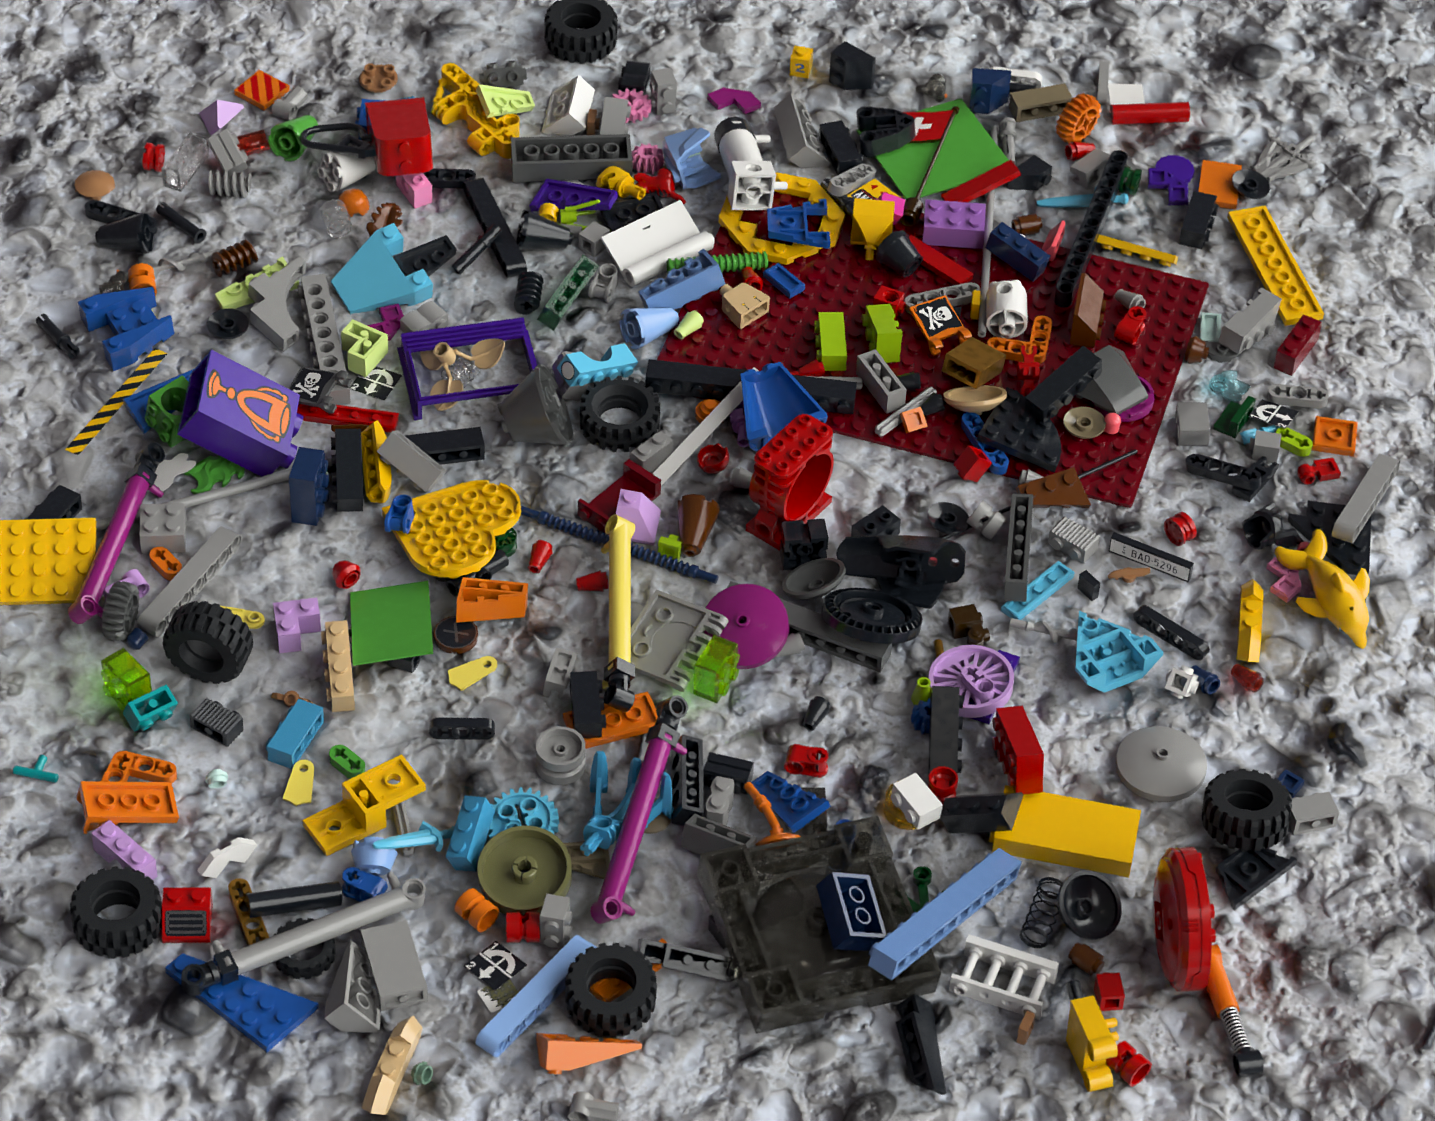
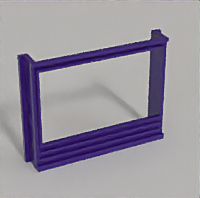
(456, 337)

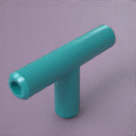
(36, 772)

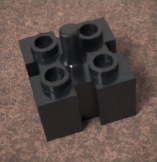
(802, 542)

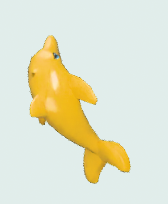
(1335, 592)

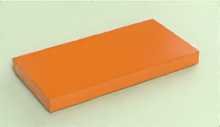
(622, 724)

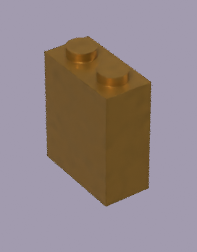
(973, 362)

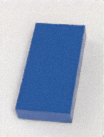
(784, 280)

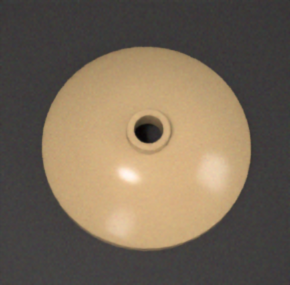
(975, 400)

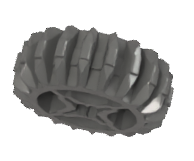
(120, 611)

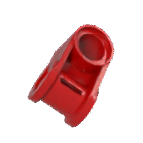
(1131, 325)
(804, 760)

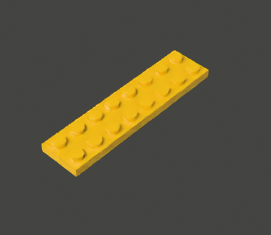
(1275, 263)

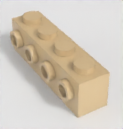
(339, 666)

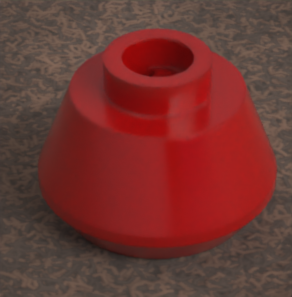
(346, 574)

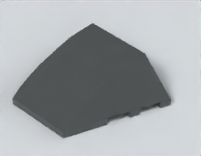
(1117, 385)

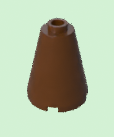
(695, 522)

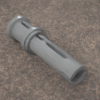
(1008, 137)

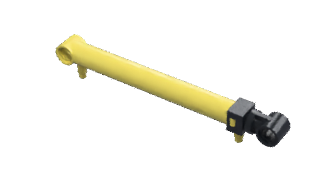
(619, 669)

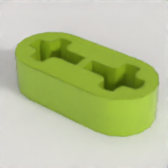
(1293, 442)

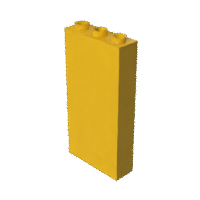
(1071, 833)

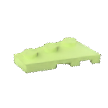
(504, 101)

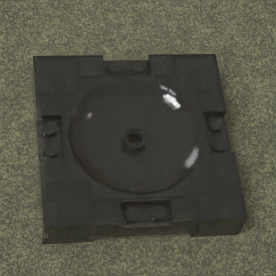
(770, 918)

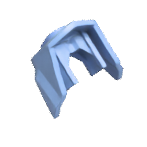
(688, 171)

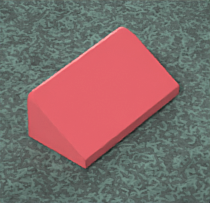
(1054, 240)

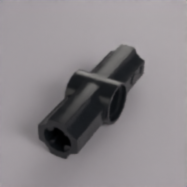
(497, 563)

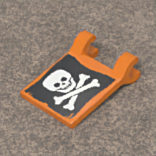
(938, 321)

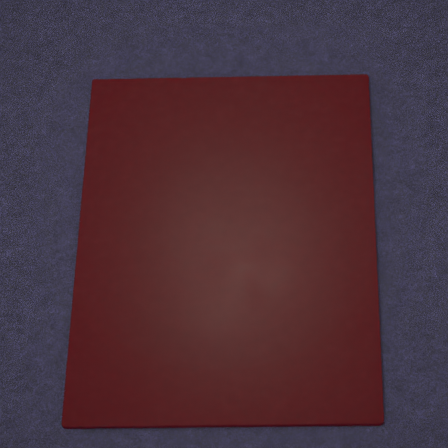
(846, 283)

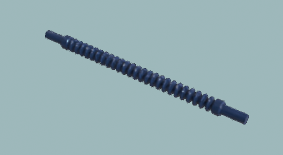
(693, 571)

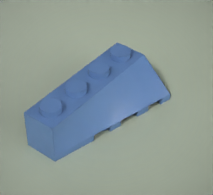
(684, 284)

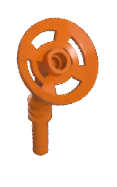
(764, 806)

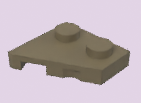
(594, 864)

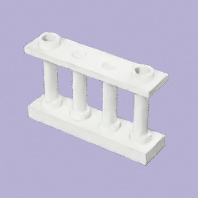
(1008, 958)

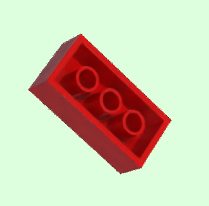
(1018, 750)

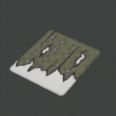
(500, 998)

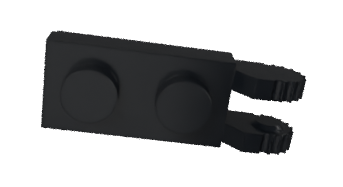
(1266, 475)

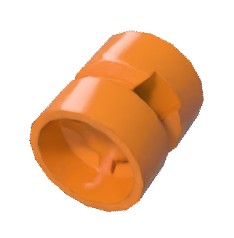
(141, 276)
(476, 910)

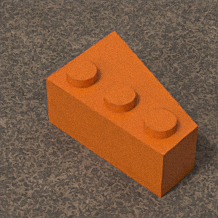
(490, 600)

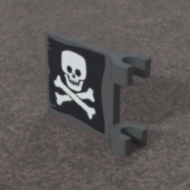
(316, 385)

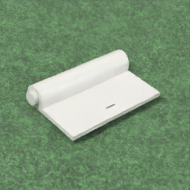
(644, 251)

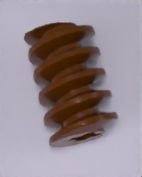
(233, 256)

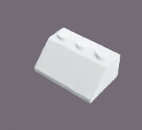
(569, 108)

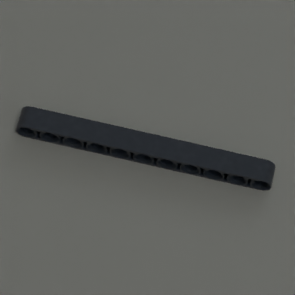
(1090, 229)

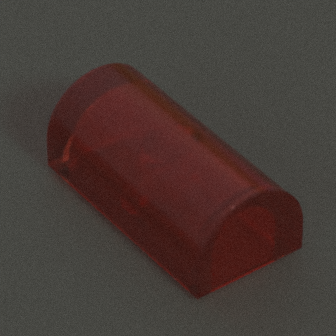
(253, 142)

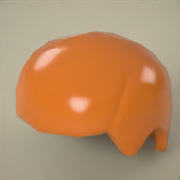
(355, 201)

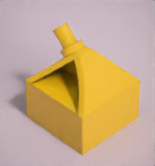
(871, 223)

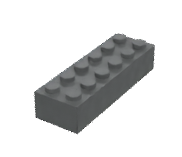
(568, 156)

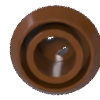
(1196, 350)

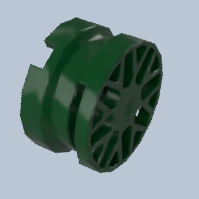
(1130, 181)
(509, 542)

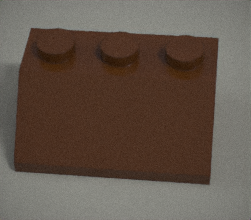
(1087, 313)

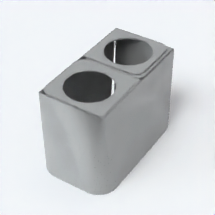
(1192, 423)

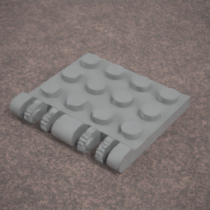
(669, 637)

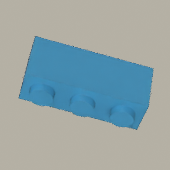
(295, 733)
(470, 833)

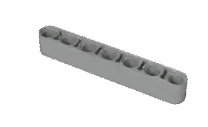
(1365, 498)
(189, 580)

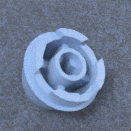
(373, 860)

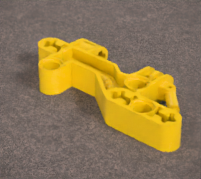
(463, 103)

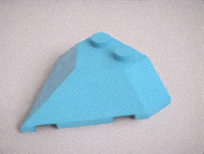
(1112, 655)

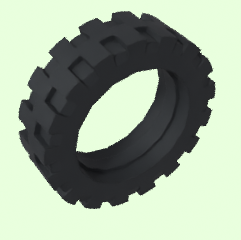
(309, 967)

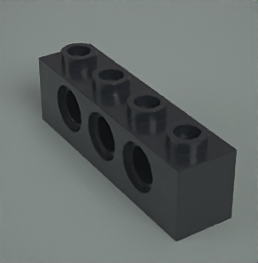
(687, 780)

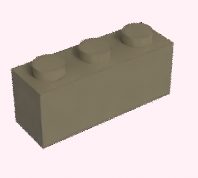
(1039, 102)

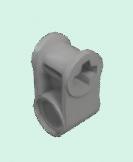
(604, 282)

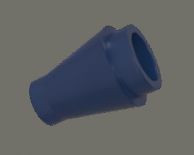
(1208, 681)

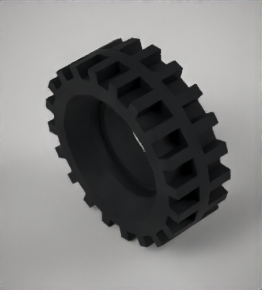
(625, 395)

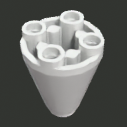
(343, 169)

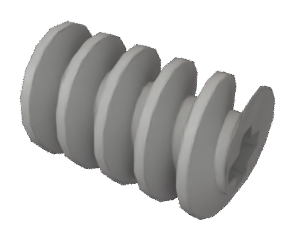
(229, 184)

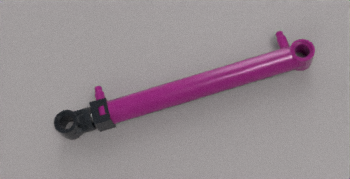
(137, 483)
(660, 741)

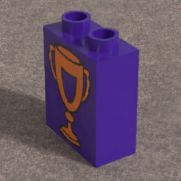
(240, 415)

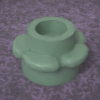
(422, 1073)

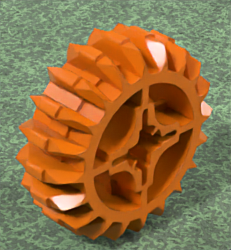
(1078, 118)

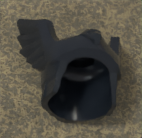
(1266, 528)

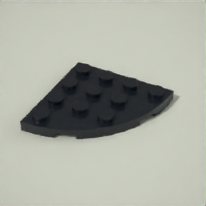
(1021, 433)

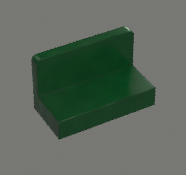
(1235, 417)

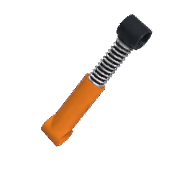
(1245, 1059)

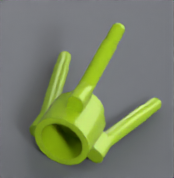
(570, 214)

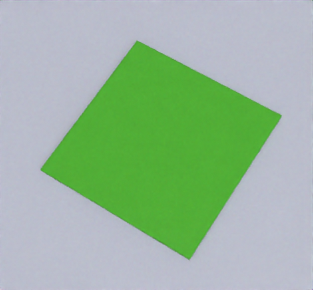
(963, 156)

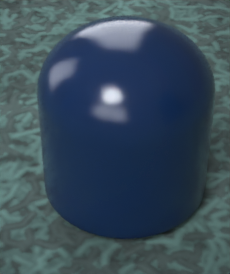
(136, 639)

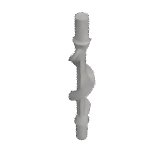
(165, 264)
(1043, 627)

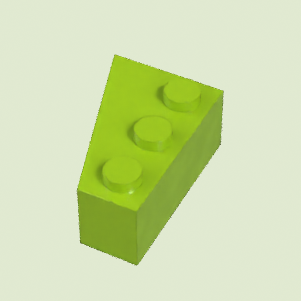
(882, 331)

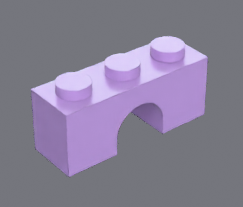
(113, 844)

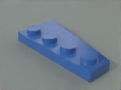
(137, 403)
(789, 801)

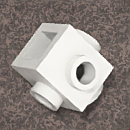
(1173, 681)

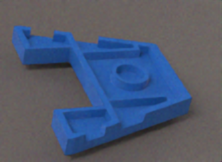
(791, 224)

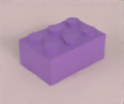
(954, 224)

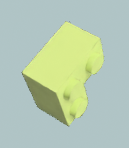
(363, 346)

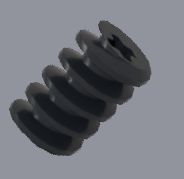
(528, 292)

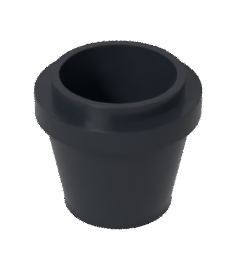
(899, 254)

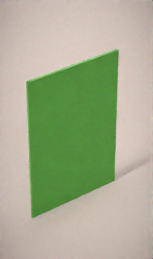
(391, 623)

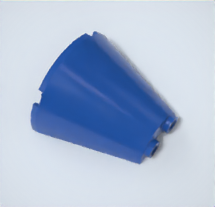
(772, 402)

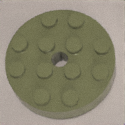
(520, 850)

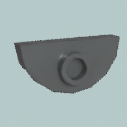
(1220, 352)

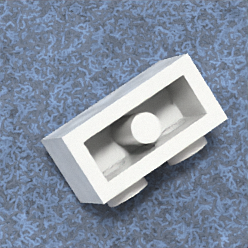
(916, 801)

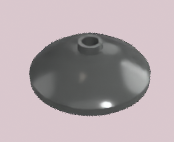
(814, 579)

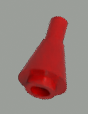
(813, 368)

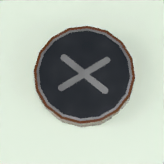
(455, 636)

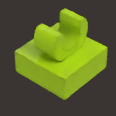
(670, 546)

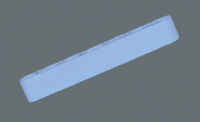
(530, 1000)

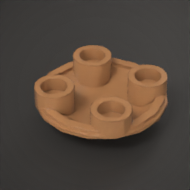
(378, 77)
(94, 184)

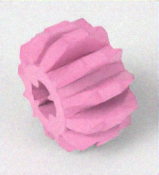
(647, 158)

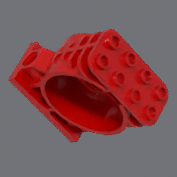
(791, 477)

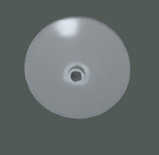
(1161, 764)

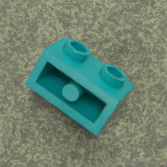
(149, 708)

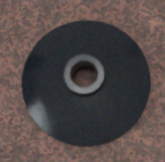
(1250, 184)
(227, 323)
(948, 518)

